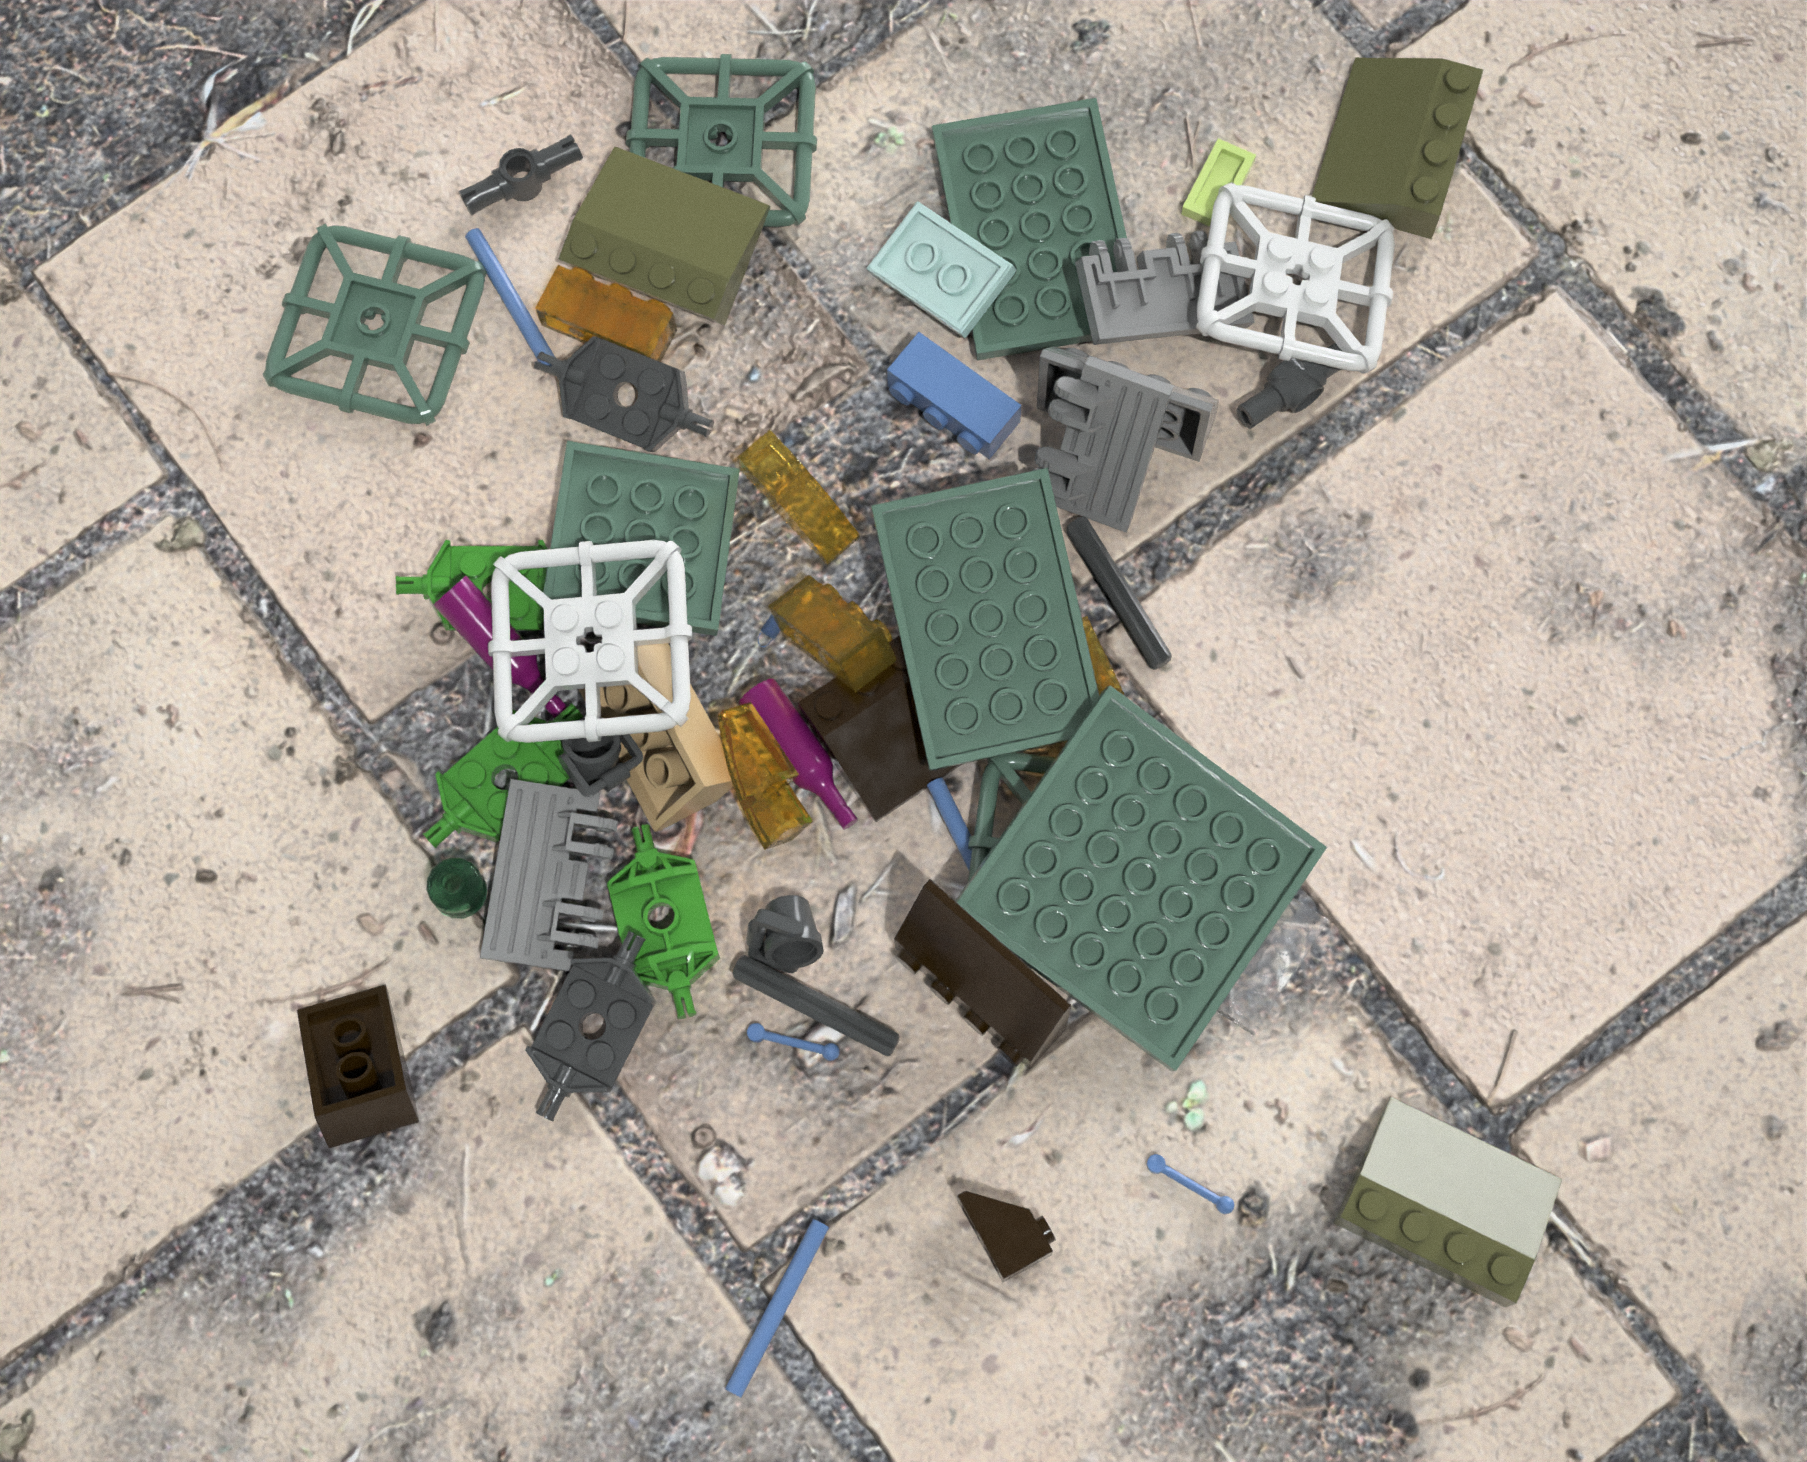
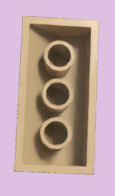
(680, 766)

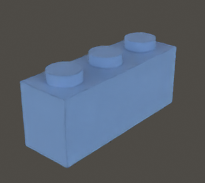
(953, 396)

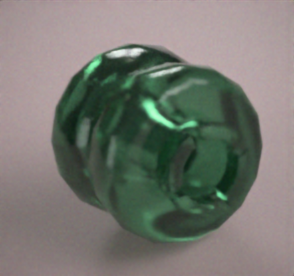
(446, 878)

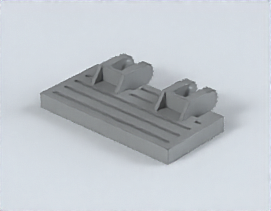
(1157, 297)
(1105, 440)
(537, 874)

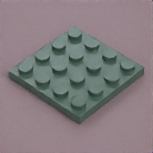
(642, 497)

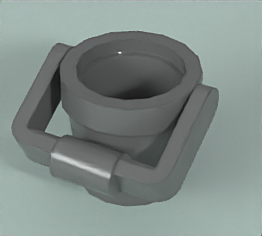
(596, 765)
(788, 935)

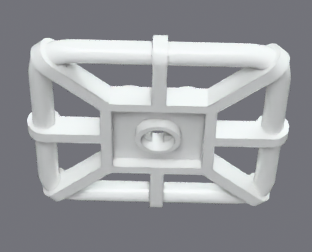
(1274, 292)
(612, 661)

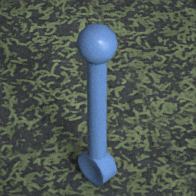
(757, 1033)
(1156, 1165)

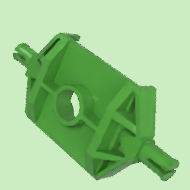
(477, 563)
(469, 788)
(685, 949)

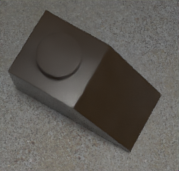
(1007, 1233)

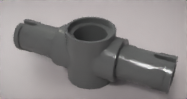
(538, 164)
(1289, 385)

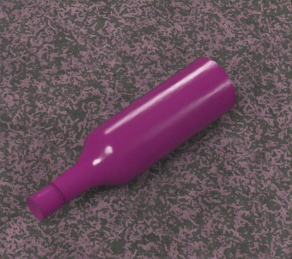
(471, 617)
(800, 746)

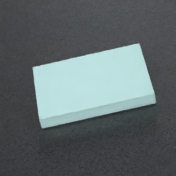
(941, 269)

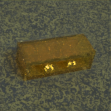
(587, 308)
(833, 632)

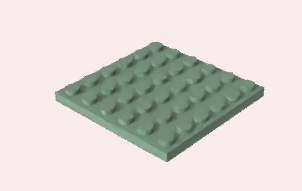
(1140, 878)

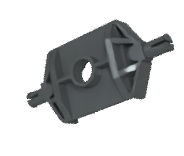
(591, 386)
(563, 1051)

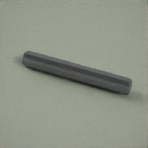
(1118, 593)
(816, 1005)

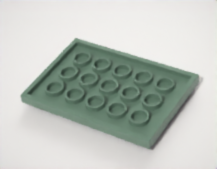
(1036, 195)
(987, 617)

